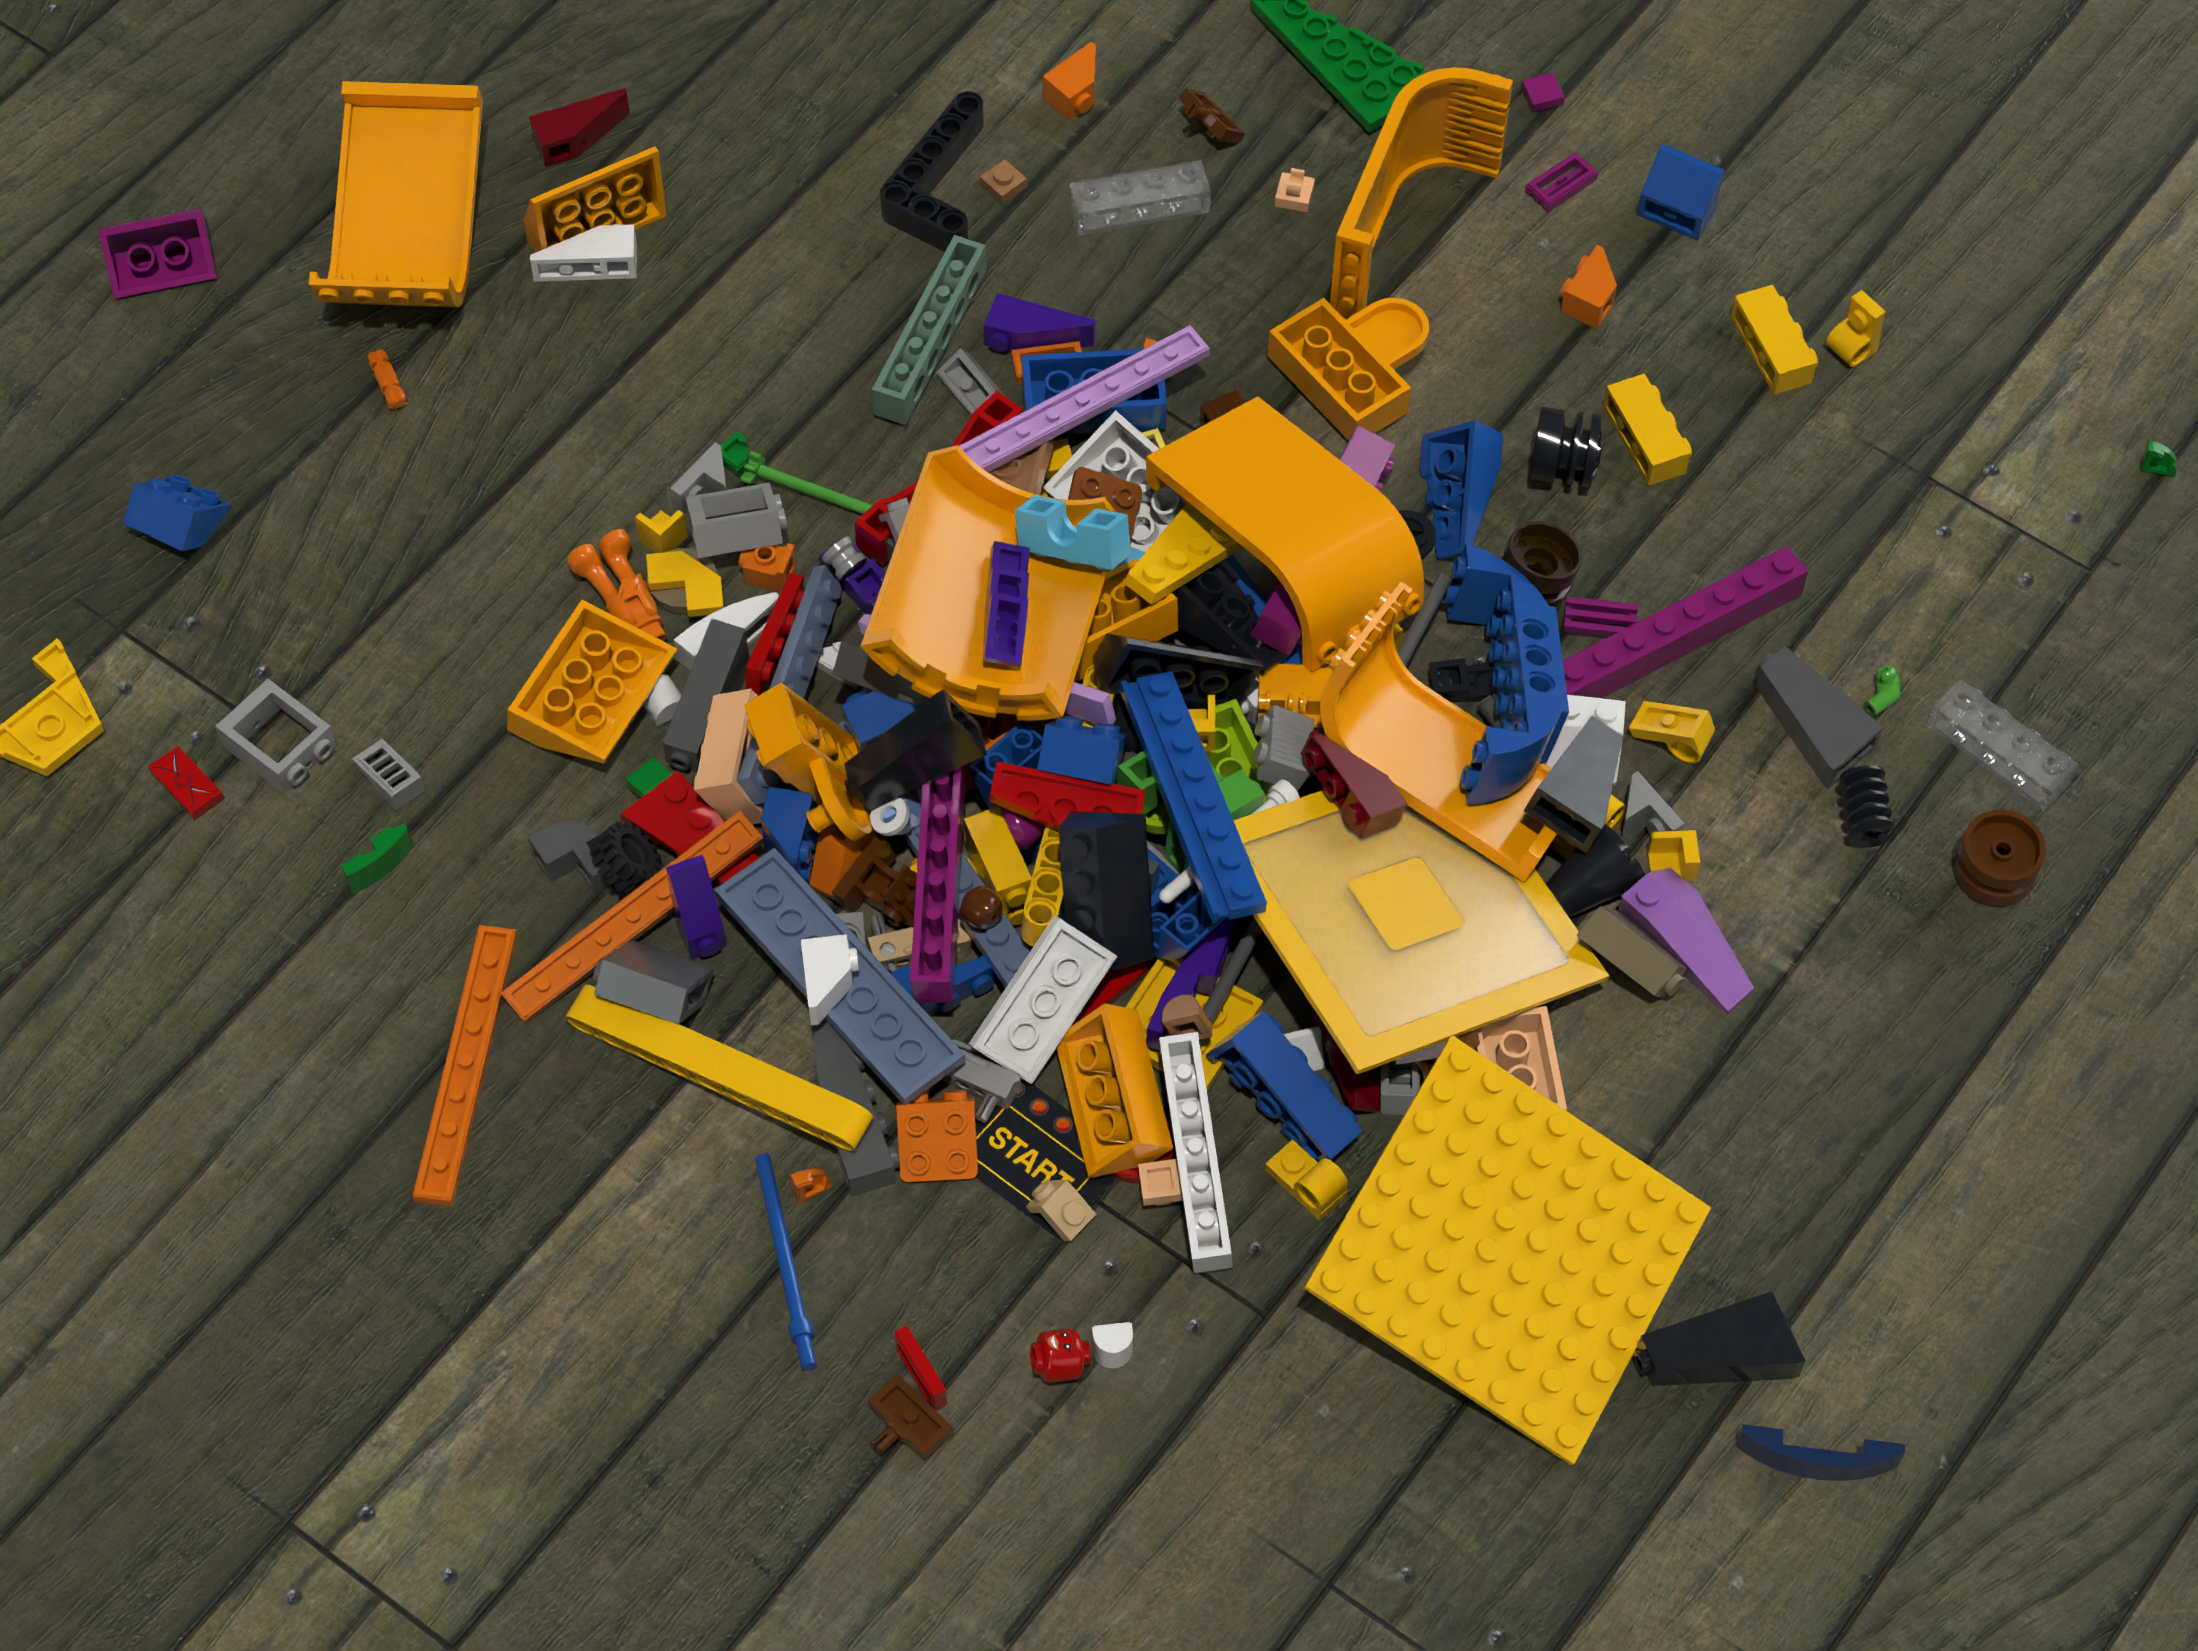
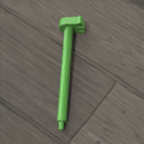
(756, 469)

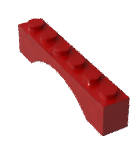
(872, 533)

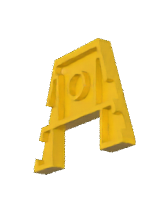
(55, 721)

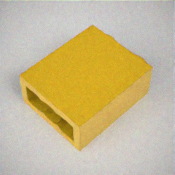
(998, 860)

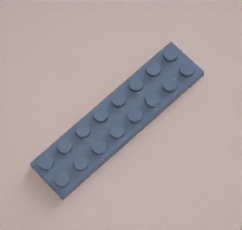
(877, 1012)

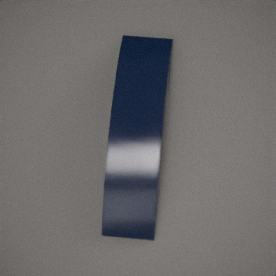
(1767, 1447)

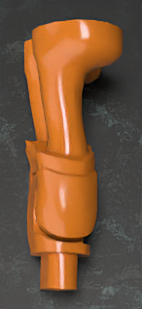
(633, 600)

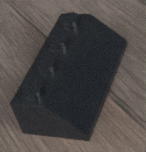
(1194, 669)
(1108, 882)

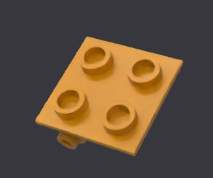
(1293, 689)

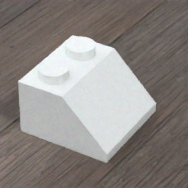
(1580, 710)

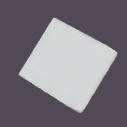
(1310, 1043)

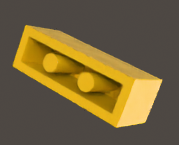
(1774, 339)
(1647, 429)

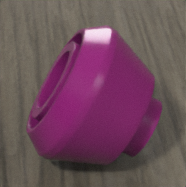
(1023, 830)

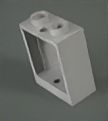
(736, 520)
(253, 714)

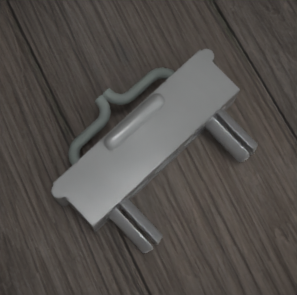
(985, 1080)

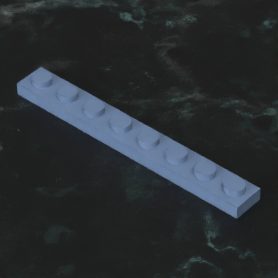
(795, 665)

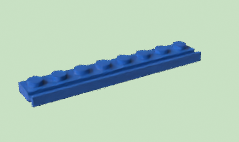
(1193, 797)

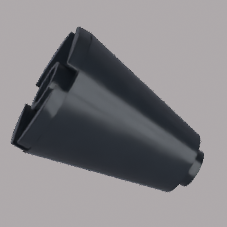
(1595, 875)

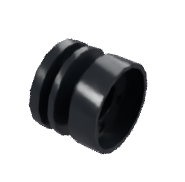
(1566, 447)

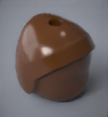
(981, 907)

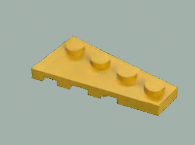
(1180, 554)

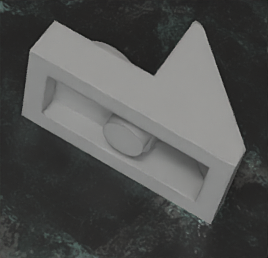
(701, 478)
(1648, 808)

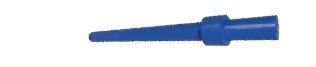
(800, 1327)

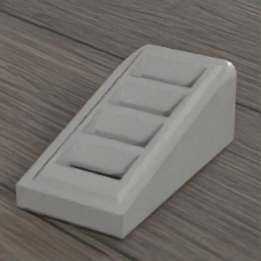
(401, 793)
(1398, 1097)

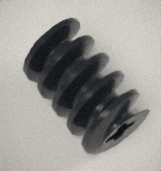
(1866, 805)

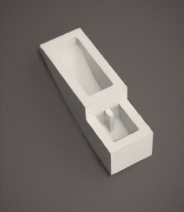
(748, 614)

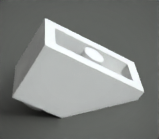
(827, 973)

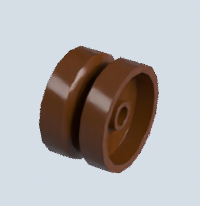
(2000, 857)

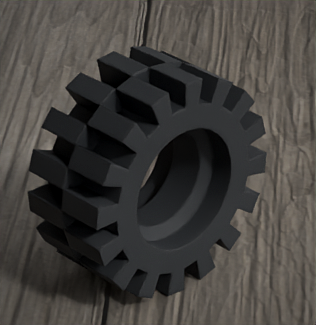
(625, 856)

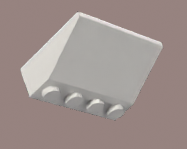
(1121, 453)

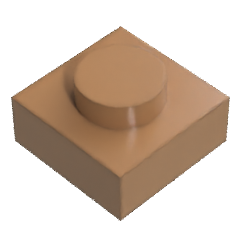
(1003, 181)

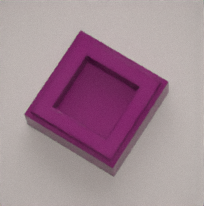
(1542, 92)

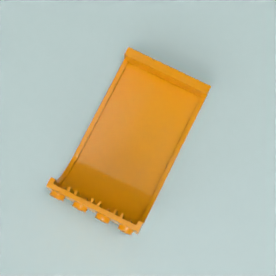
(1434, 122)
(404, 195)
(1298, 513)
(1423, 743)

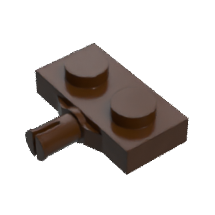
(1205, 111)
(907, 1419)

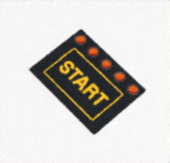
(1031, 1145)

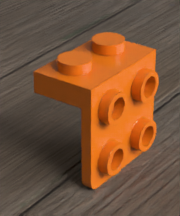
(937, 1137)

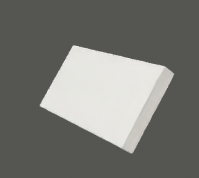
(1043, 999)

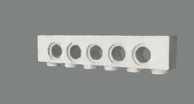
(1196, 1153)

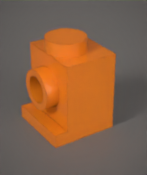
(768, 566)

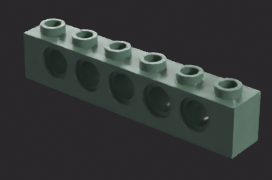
(929, 330)

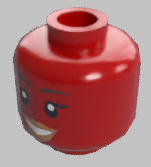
(1059, 1355)

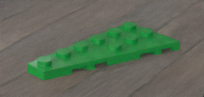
(1346, 61)

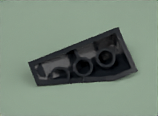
(1223, 616)

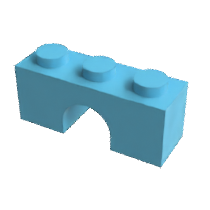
(1098, 540)

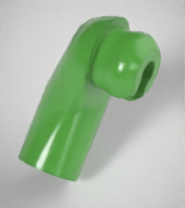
(1887, 691)

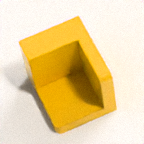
(662, 531)
(1205, 724)
(1676, 851)

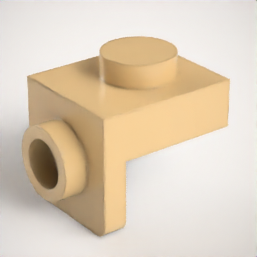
(1061, 1207)

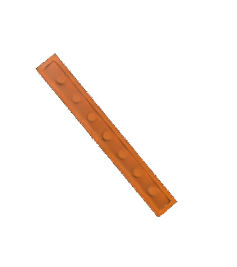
(624, 922)
(465, 1066)

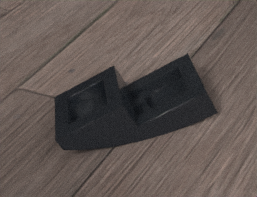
(1462, 682)

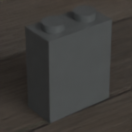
(653, 981)

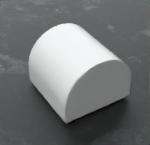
(662, 700)
(1112, 1344)

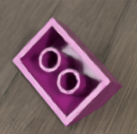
(157, 252)

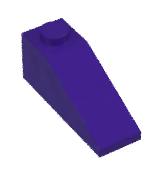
(1025, 324)
(695, 907)

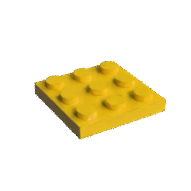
(1236, 1010)

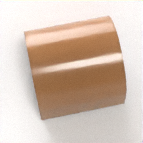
(1186, 1016)

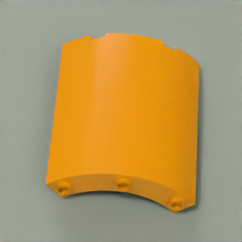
(936, 590)

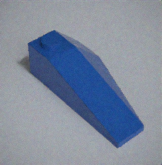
(1460, 476)

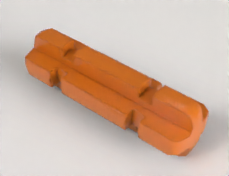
(387, 379)

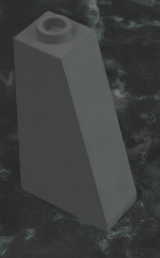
(857, 667)
(716, 670)
(1816, 715)

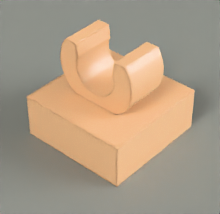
(1294, 191)
(1160, 1182)

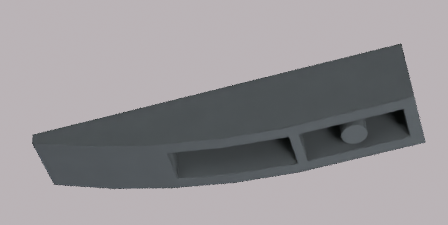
(838, 1071)

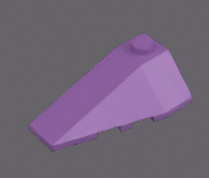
(1681, 923)

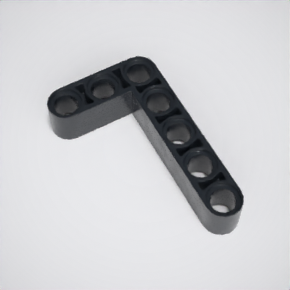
(907, 191)

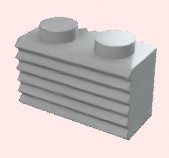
(1280, 746)

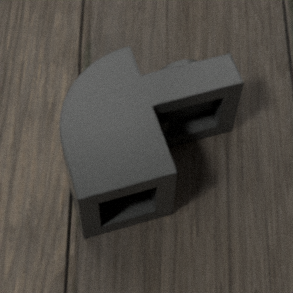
(565, 848)

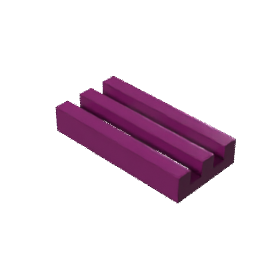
(1566, 185)
(1600, 613)

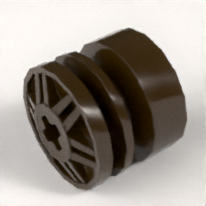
(1546, 558)

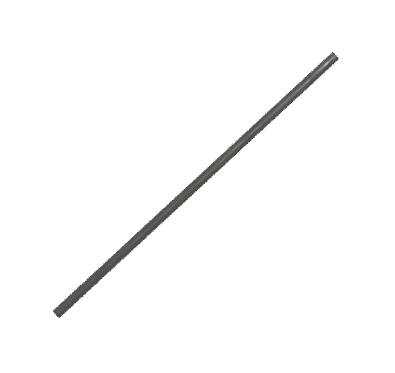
(1254, 930)

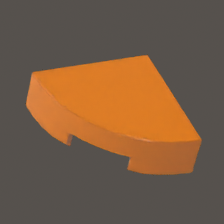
(809, 1183)

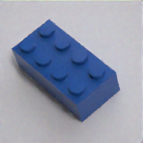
(1053, 373)

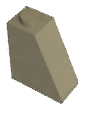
(1633, 952)

